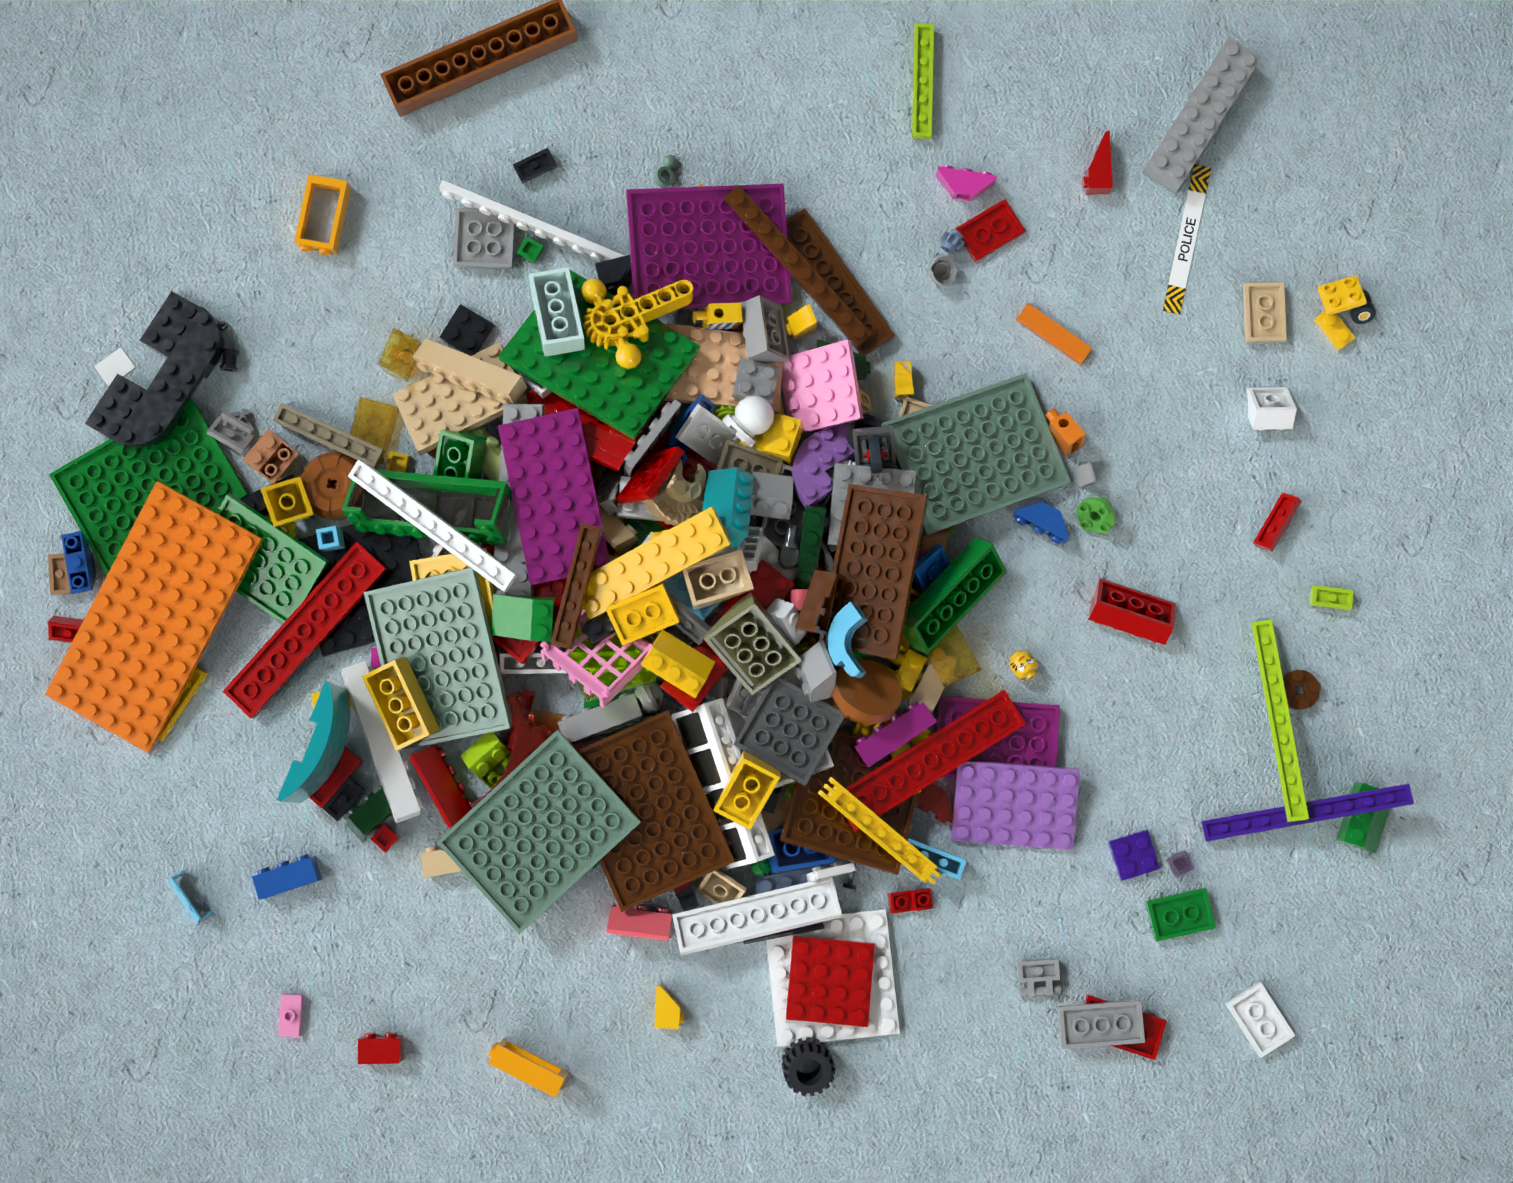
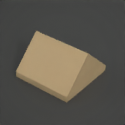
(720, 887)

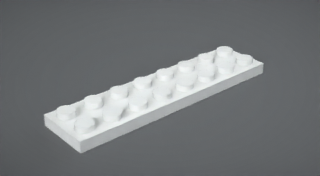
(756, 915)

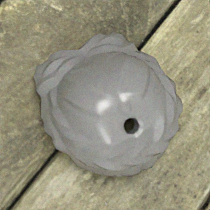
(650, 696)

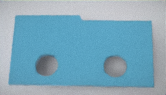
(194, 914)

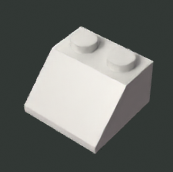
(1270, 408)

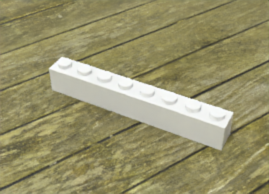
(386, 759)

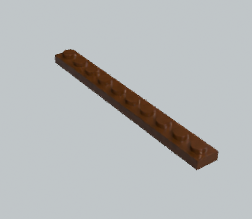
(797, 266)

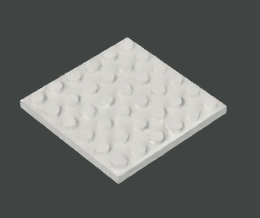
(854, 926)

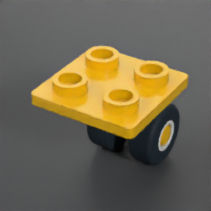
(1347, 295)

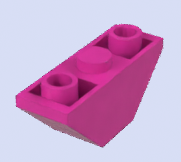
(964, 183)

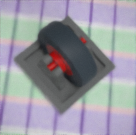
(874, 447)

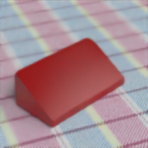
(63, 628)

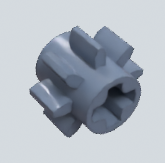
(952, 241)

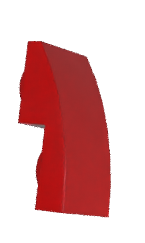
(910, 900)

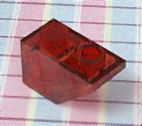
(935, 800)

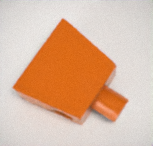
(1065, 431)

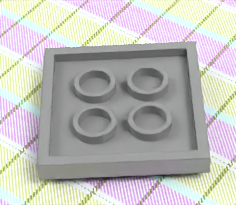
(482, 241)

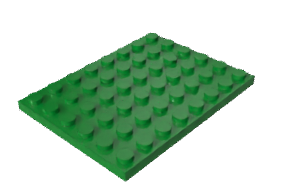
(595, 379)
(113, 482)

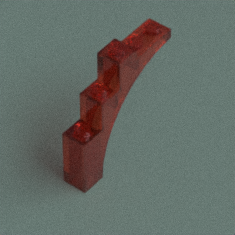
(526, 735)

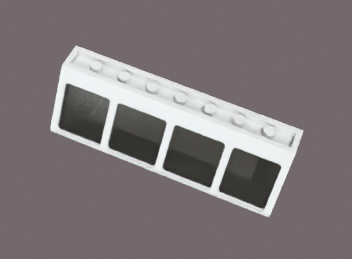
(710, 746)

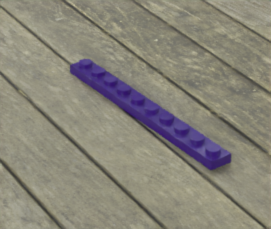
(1317, 811)

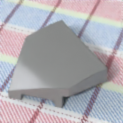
(233, 430)

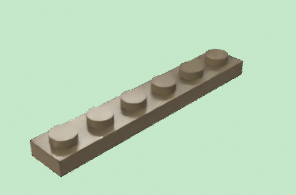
(328, 435)

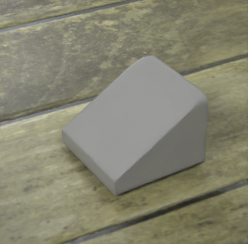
(1084, 475)

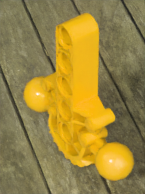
(596, 320)

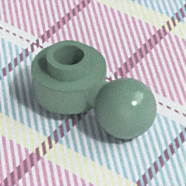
(669, 163)

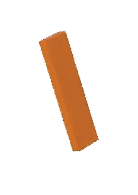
(1054, 333)

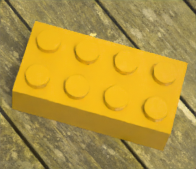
(400, 703)

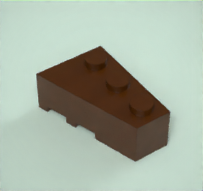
(821, 602)

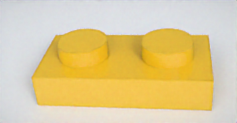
(1334, 329)

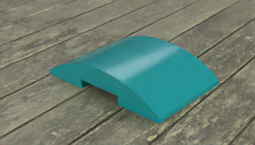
(324, 748)

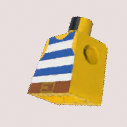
(719, 316)

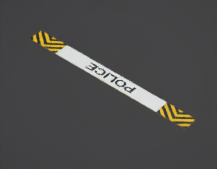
(1187, 239)

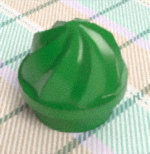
(761, 867)

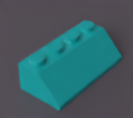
(731, 496)

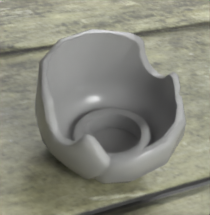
(943, 271)

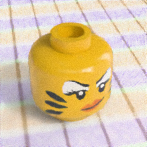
(1023, 665)

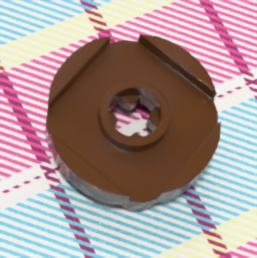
(1310, 688)

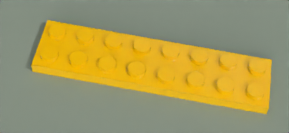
(656, 561)

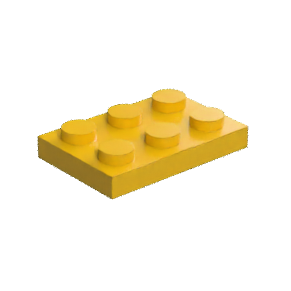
(642, 614)

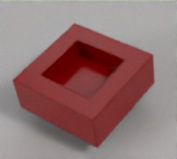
(385, 838)

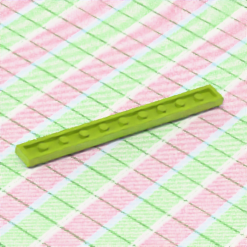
(1279, 721)

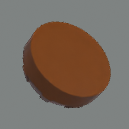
(328, 484)
(867, 698)

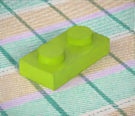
(1331, 597)

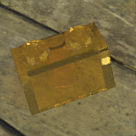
(398, 355)

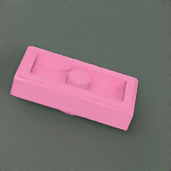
(290, 1015)

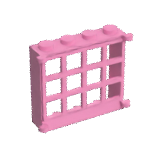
(591, 683)

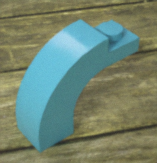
(840, 637)

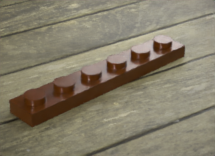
(576, 585)

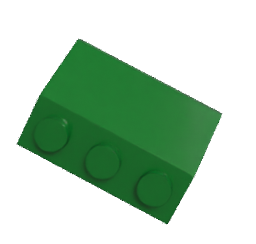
(459, 454)
(1363, 829)

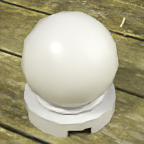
(752, 417)

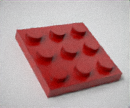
(650, 475)

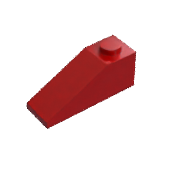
(1099, 174)

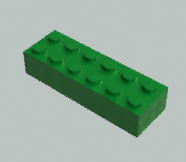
(952, 595)

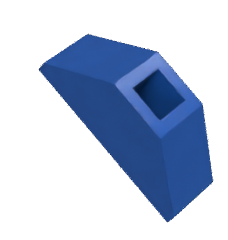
(1043, 520)
(79, 562)

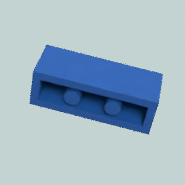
(286, 876)

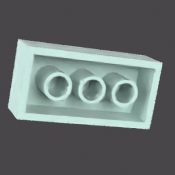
(556, 311)

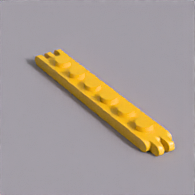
(880, 832)

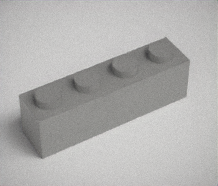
(600, 721)

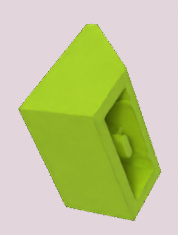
(487, 758)

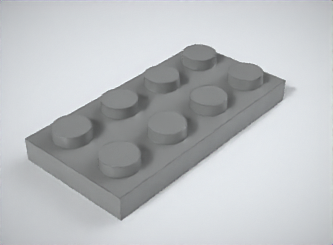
(1101, 1024)

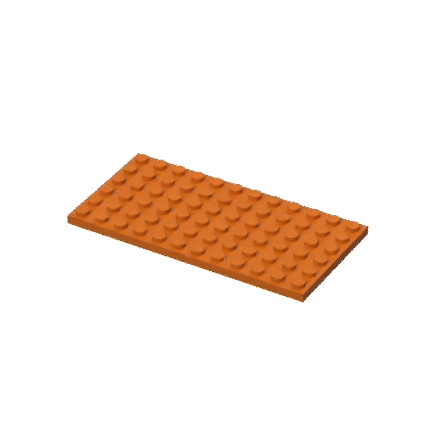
(153, 616)

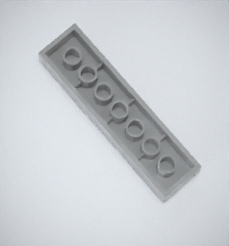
(1201, 115)

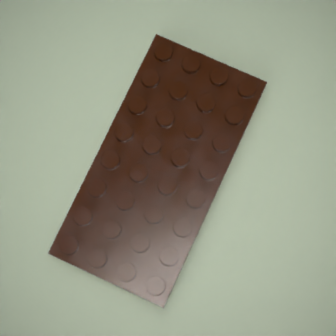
(879, 559)

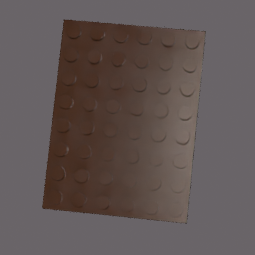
(678, 826)

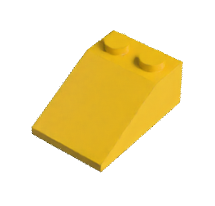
(780, 439)
(747, 790)

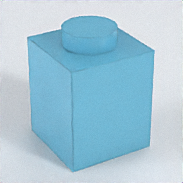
(330, 539)

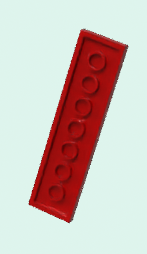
(767, 586)

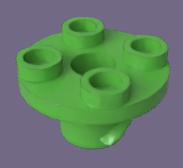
(1096, 514)

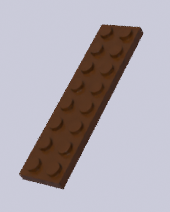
(819, 253)

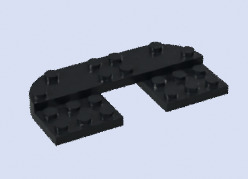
(149, 416)

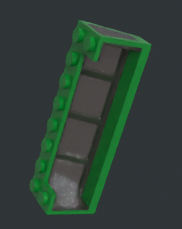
(470, 505)

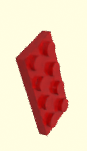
(1153, 1033)

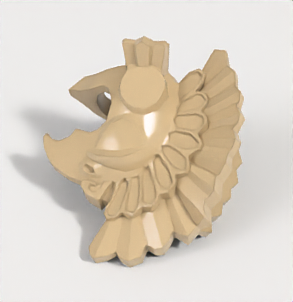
(679, 498)

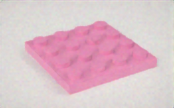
(822, 387)

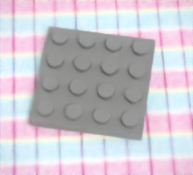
(647, 443)
(861, 475)

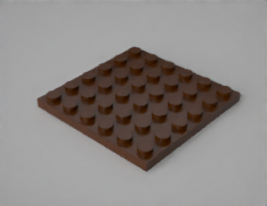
(822, 828)

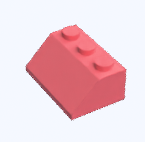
(640, 922)

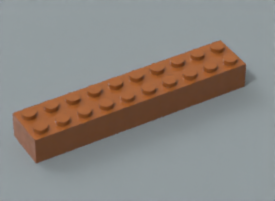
(479, 57)

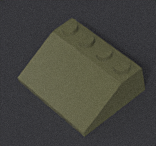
(752, 644)

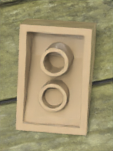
(717, 579)

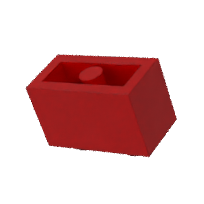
(380, 1049)

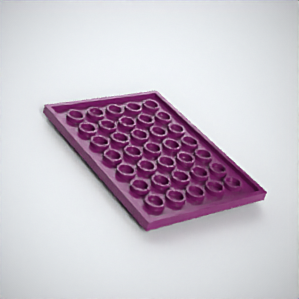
(702, 240)

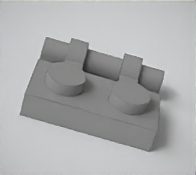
(1038, 970)

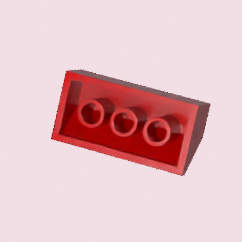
(1132, 611)
(441, 784)

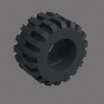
(812, 1081)

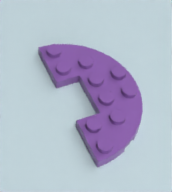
(816, 459)

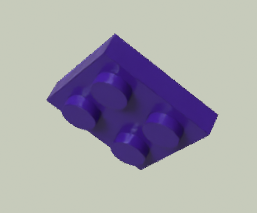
(1133, 855)

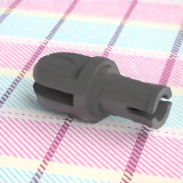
(789, 550)

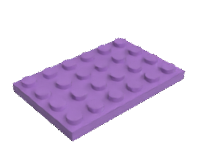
(1015, 804)

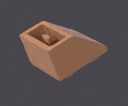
(271, 456)

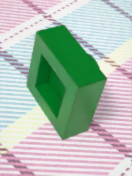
(530, 250)

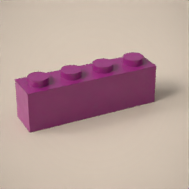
(895, 734)

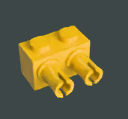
(908, 670)

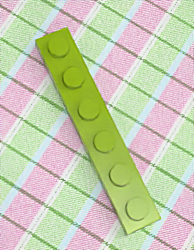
(922, 81)

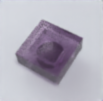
(1180, 863)

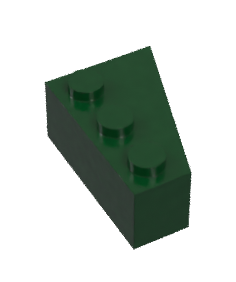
(369, 815)

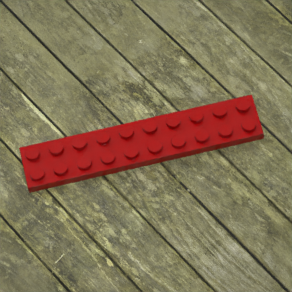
(304, 630)
(937, 755)

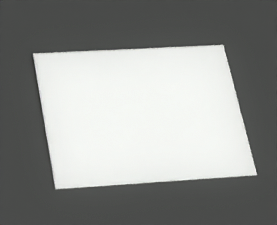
(115, 363)

